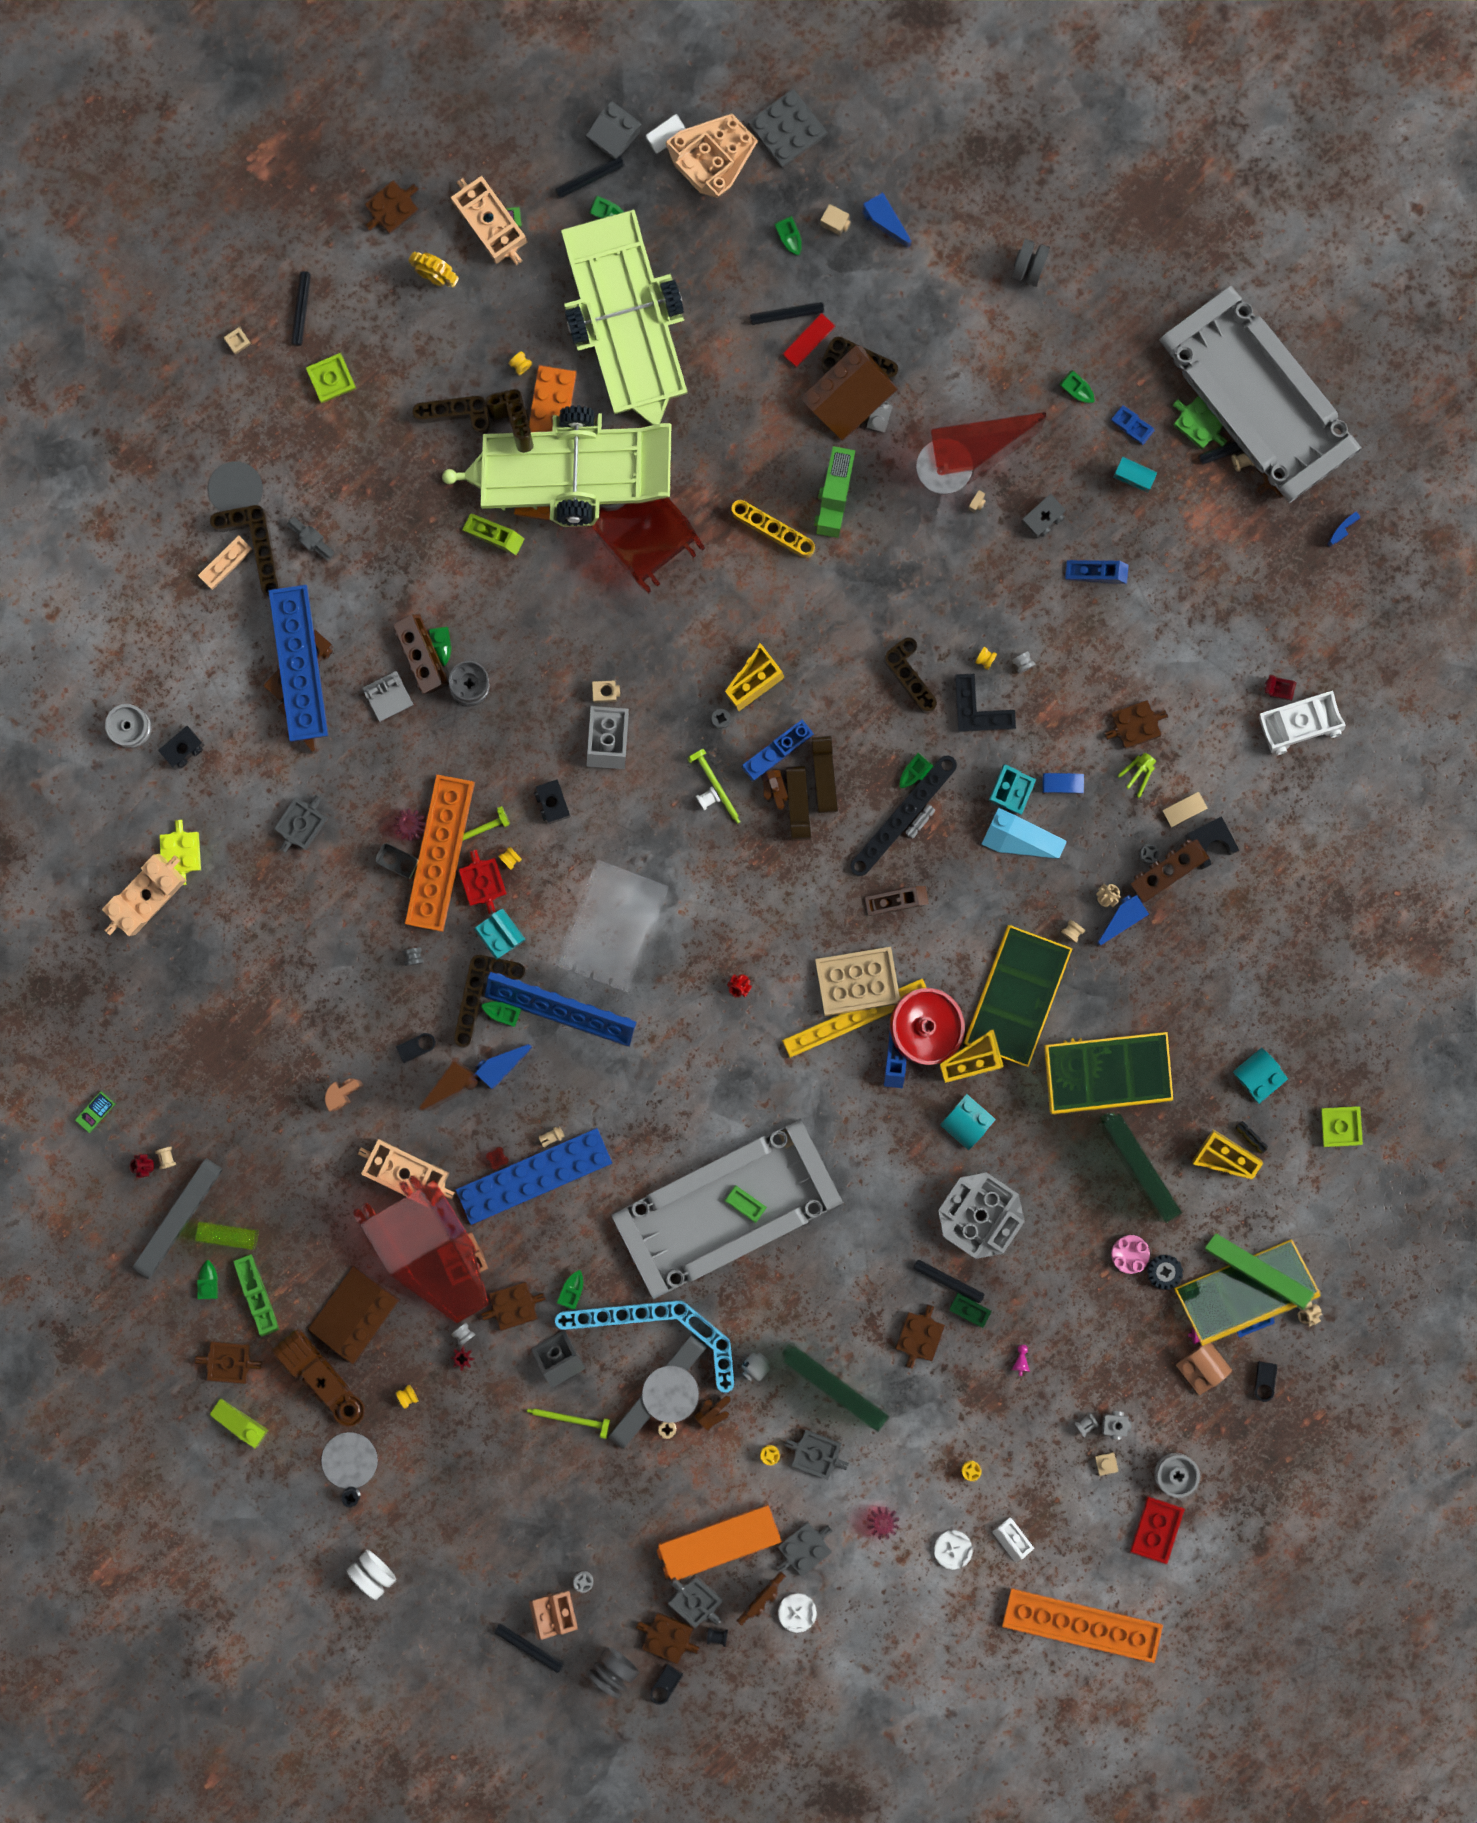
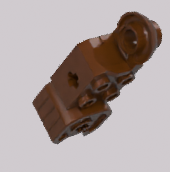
(303, 1359)

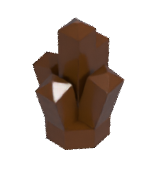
(773, 781)
(709, 1418)

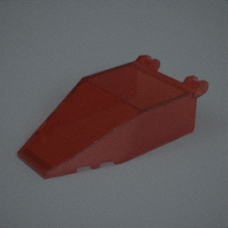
(645, 537)
(427, 1249)

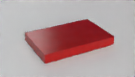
(1157, 1530)

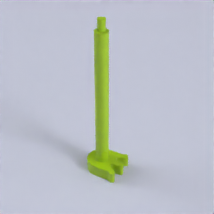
(699, 756)
(502, 820)
(576, 1420)

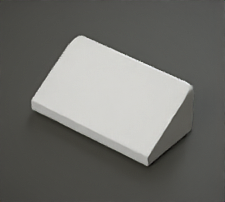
(659, 136)
(1013, 1540)

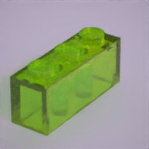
(227, 1235)

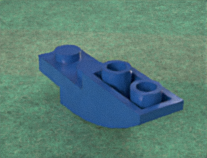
(777, 750)

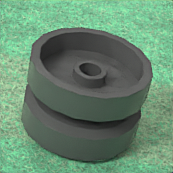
(1030, 262)

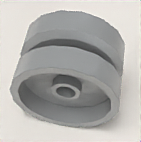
(118, 721)
(1188, 1478)

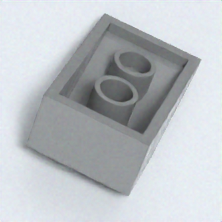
(607, 737)

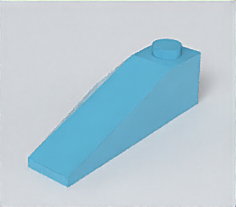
(1017, 836)

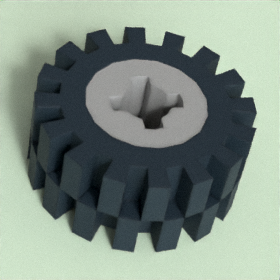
(1161, 1268)

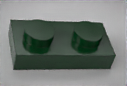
(970, 1310)

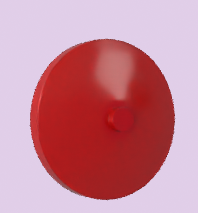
(927, 1026)

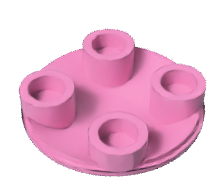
(1130, 1254)

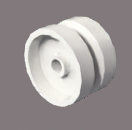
(371, 1574)

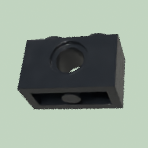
(170, 749)
(560, 810)

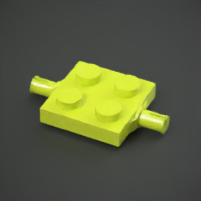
(184, 846)

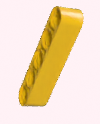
(778, 537)

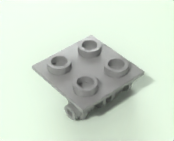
(388, 696)

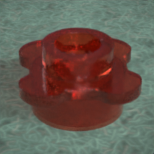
(492, 1157)

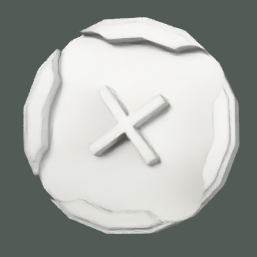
(953, 1549)
(797, 1612)

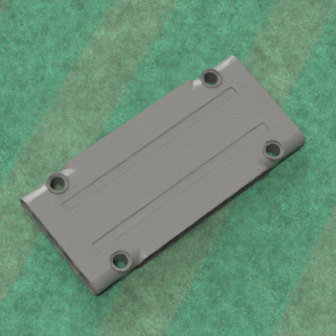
(1260, 394)
(694, 1229)

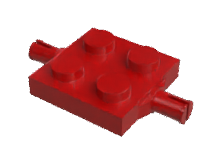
(482, 881)

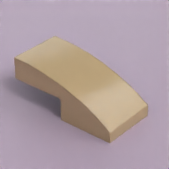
(1185, 809)

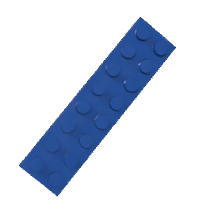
(298, 663)
(560, 1009)
(534, 1176)

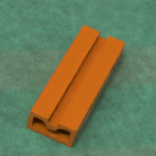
(719, 1543)

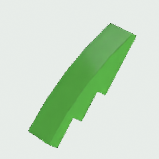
(256, 1295)

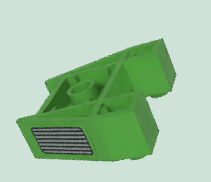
(834, 492)

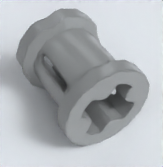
(1087, 1424)

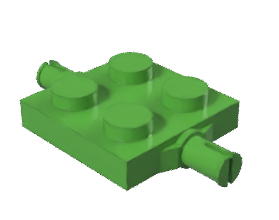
(1198, 423)

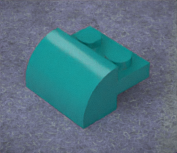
(1135, 474)
(1012, 789)
(499, 934)
(1260, 1075)
(967, 1122)

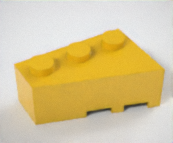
(754, 679)
(974, 1059)
(1226, 1156)

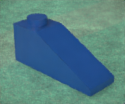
(884, 218)
(1097, 571)
(1125, 916)
(895, 1066)
(498, 1067)

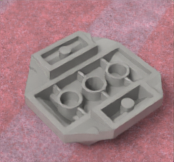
(1002, 1217)

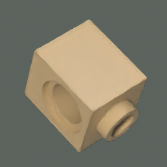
(835, 220)
(597, 688)

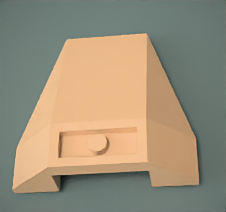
(712, 153)

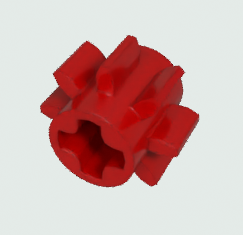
(739, 985)

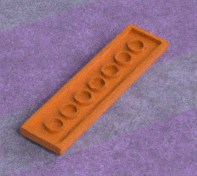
(552, 393)
(439, 853)
(1082, 1625)

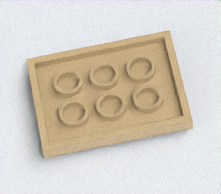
(857, 981)

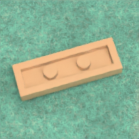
(225, 562)

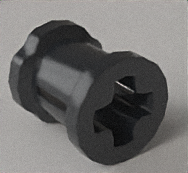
(356, 1496)
(717, 1636)

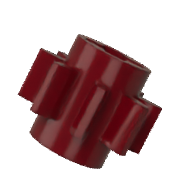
(141, 1165)
(466, 1354)

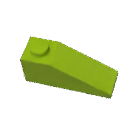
(493, 534)
(239, 1423)

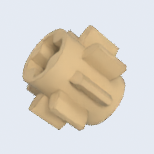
(1108, 895)
(1310, 1314)

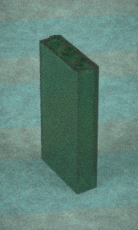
(1139, 1167)
(835, 1386)

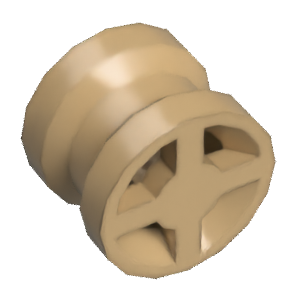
(1072, 931)

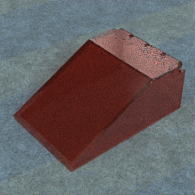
(983, 443)

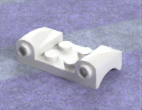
(1301, 722)

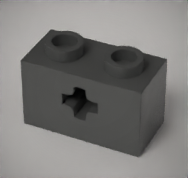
(1049, 507)

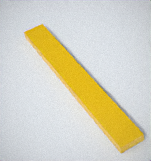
(841, 1024)

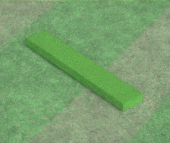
(1259, 1271)

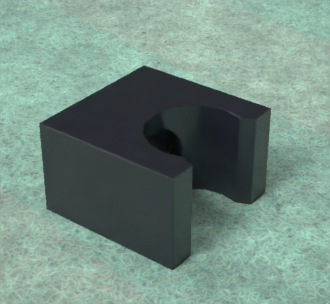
(1213, 832)

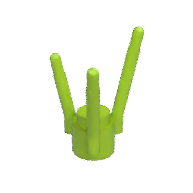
(1144, 764)

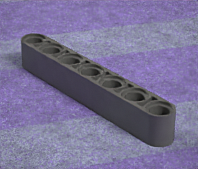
(177, 1218)
(638, 1413)

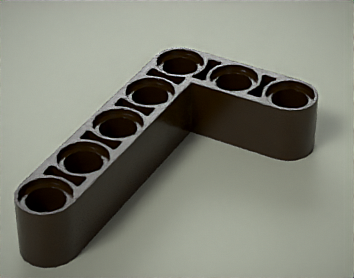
(258, 543)
(478, 992)

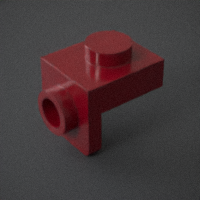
(1280, 688)

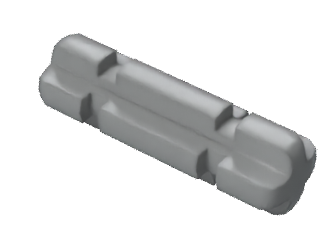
(920, 821)

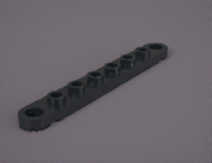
(903, 815)

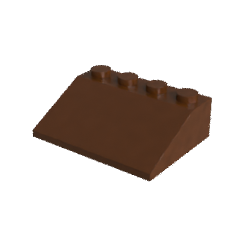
(849, 392)
(453, 1083)
(354, 1315)

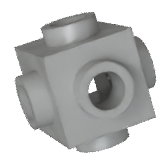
(1109, 1422)

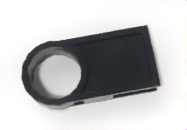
(411, 1049)
(1266, 1375)
(668, 1680)

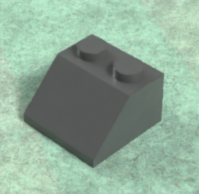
(614, 130)
(558, 1358)

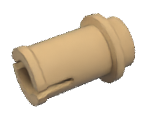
(551, 1136)

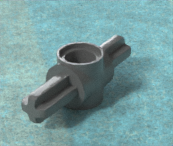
(310, 538)

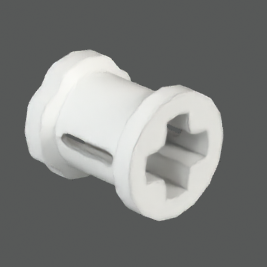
(707, 798)

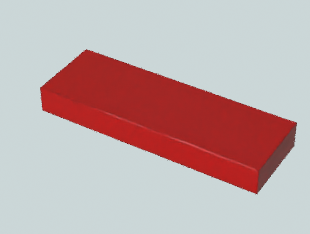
(809, 340)

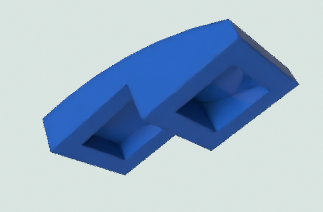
(1132, 425)
(1340, 533)
(1063, 783)

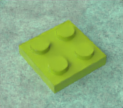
(331, 378)
(1341, 1126)

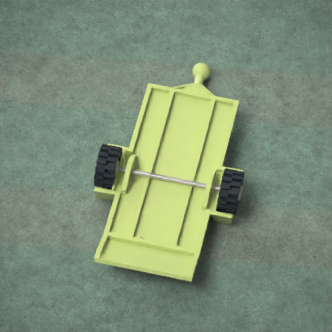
(625, 314)
(595, 469)

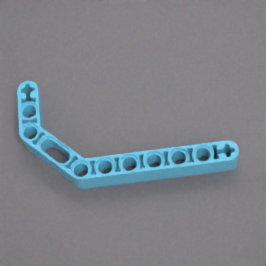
(651, 1316)

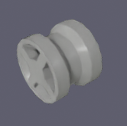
(1023, 662)
(463, 1334)
(585, 1584)

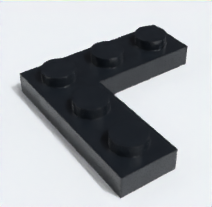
(972, 720)

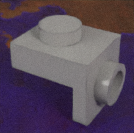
(880, 418)

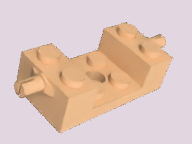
(500, 236)
(129, 909)
(387, 1161)

